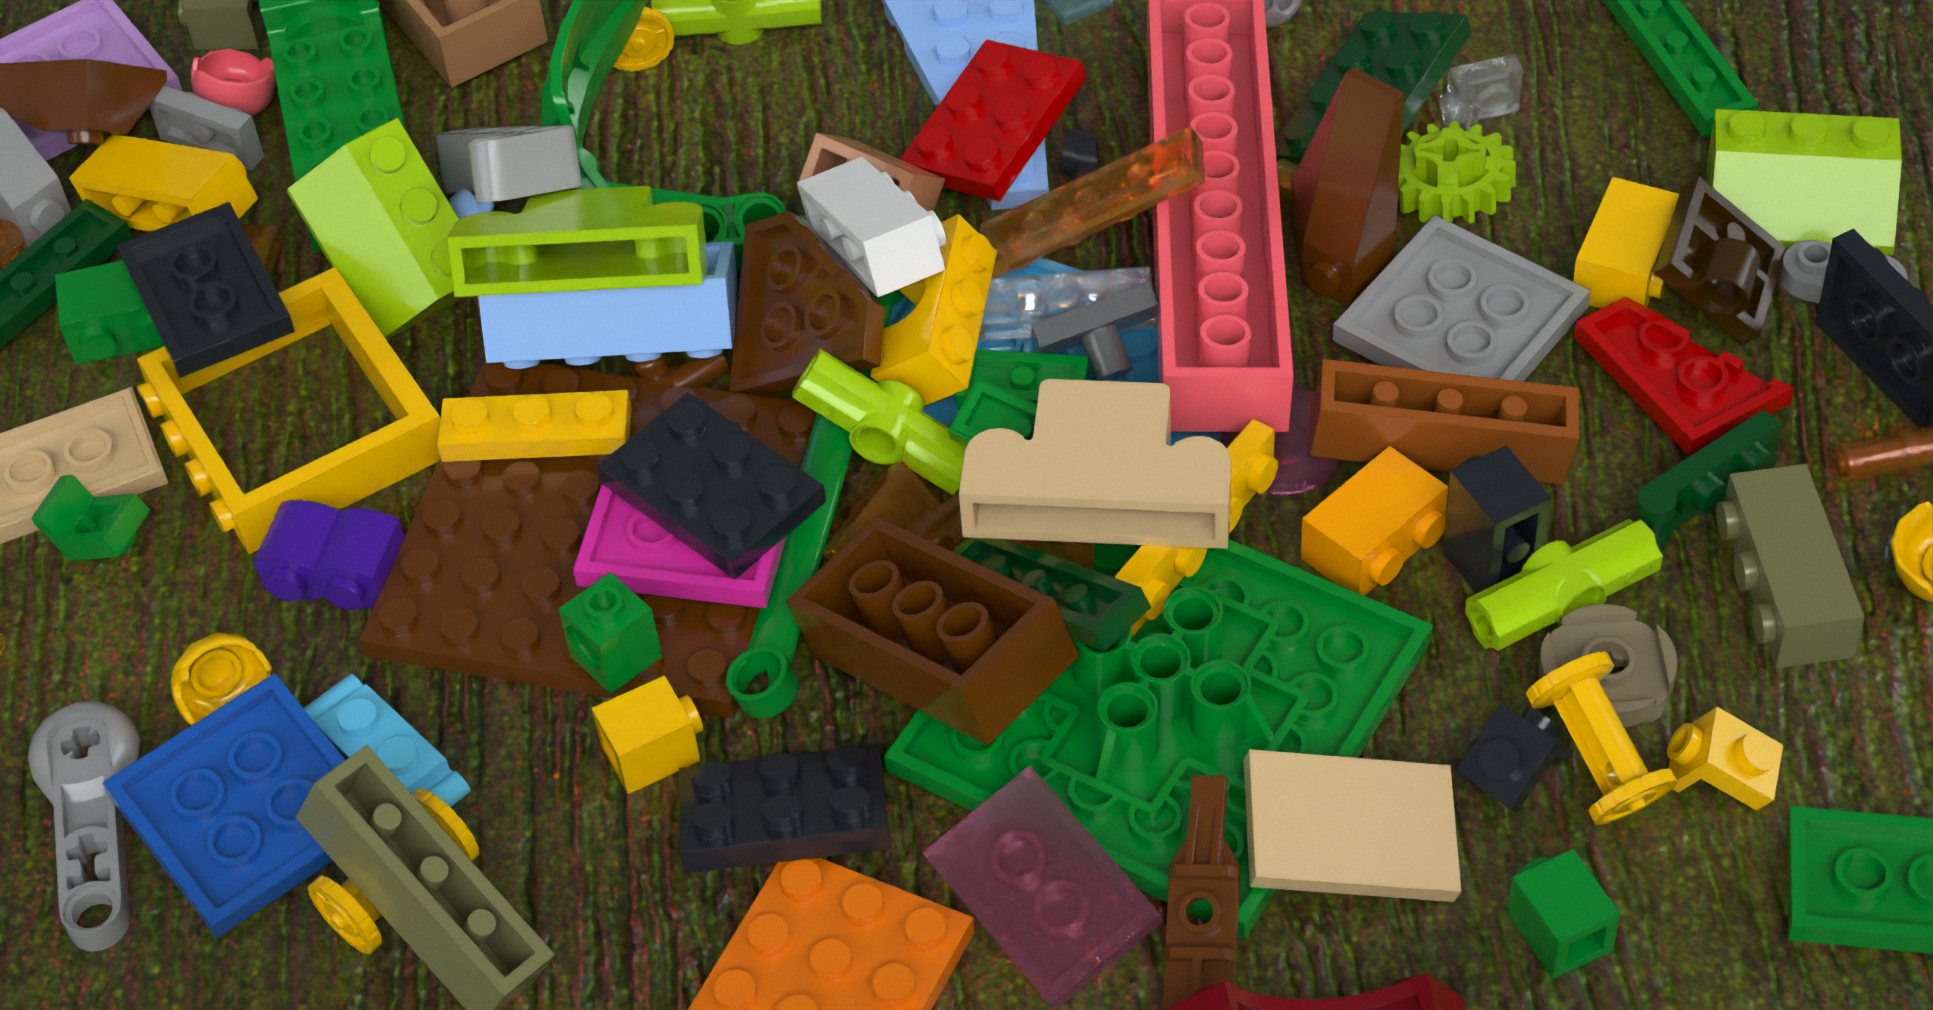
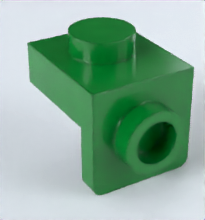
(89, 525)

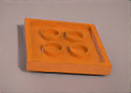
(836, 944)

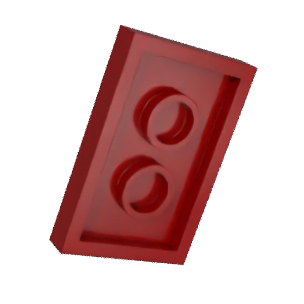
(995, 118)

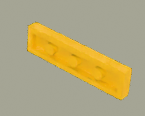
(1163, 567)

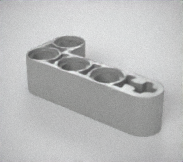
(509, 160)

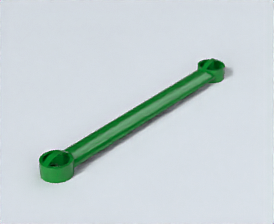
(775, 629)

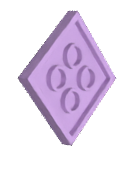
(80, 32)

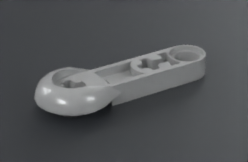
(84, 813)

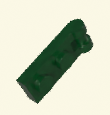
(1703, 477)

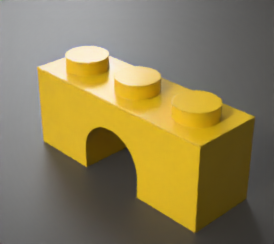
(939, 338)

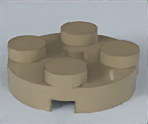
(1647, 656)

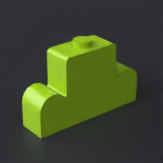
(579, 244)

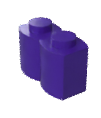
(328, 553)

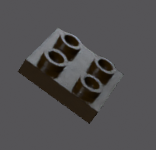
(1720, 260)

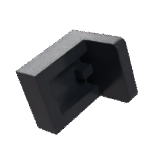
(1513, 754)

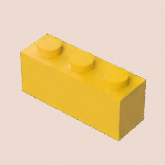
(161, 181)

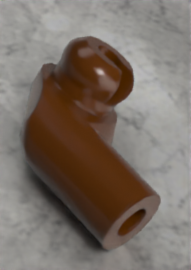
(694, 372)

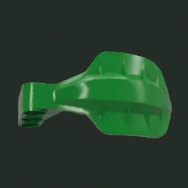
(581, 60)

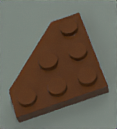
(795, 302)

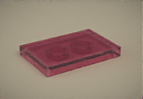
(1042, 887)

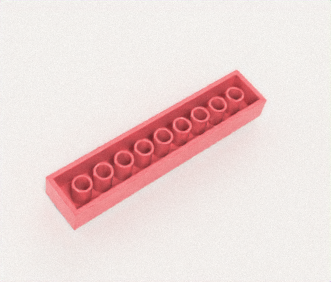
(1221, 242)

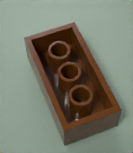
(933, 629)

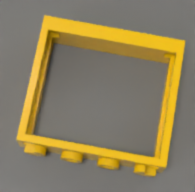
(333, 479)

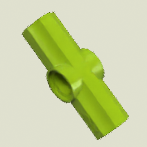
(737, 20)
(882, 420)
(1562, 580)

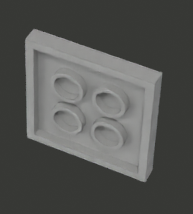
(1461, 308)

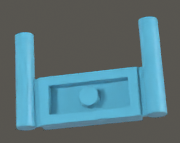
(359, 717)

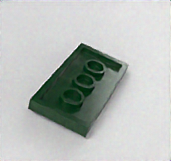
(1393, 47)

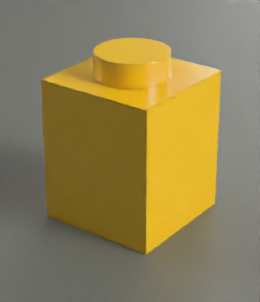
(648, 733)

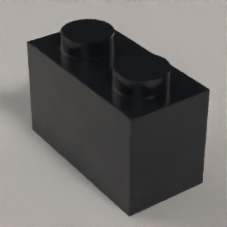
(1494, 518)

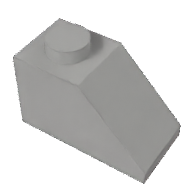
(28, 185)

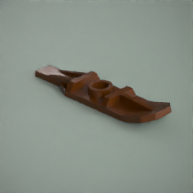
(1206, 872)

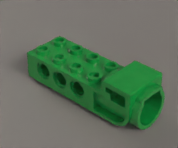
(330, 75)

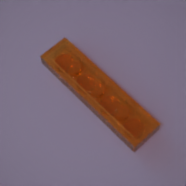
(1096, 201)

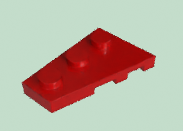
(1674, 379)

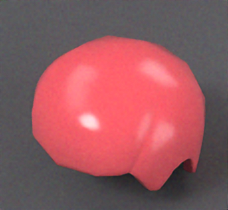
(234, 80)

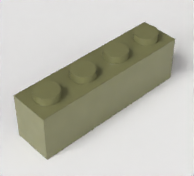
(423, 883)

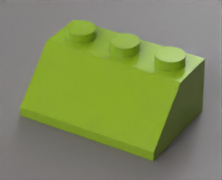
(1809, 173)
(382, 226)

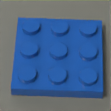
(226, 800)

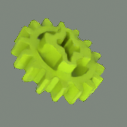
(1454, 173)

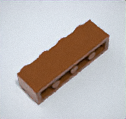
(1442, 418)

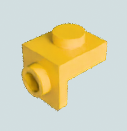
(1726, 756)

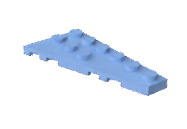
(943, 40)

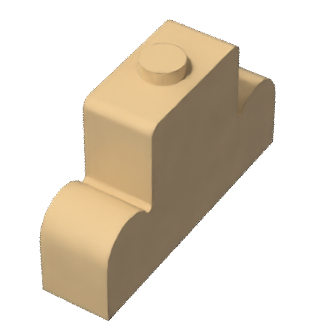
(1098, 473)

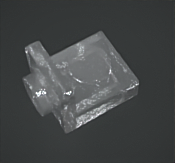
(1482, 91)

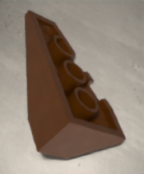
(78, 96)
(1349, 189)

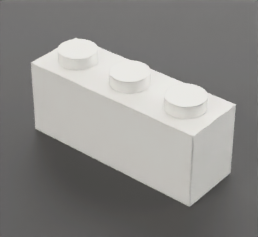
(873, 225)

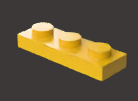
(534, 425)

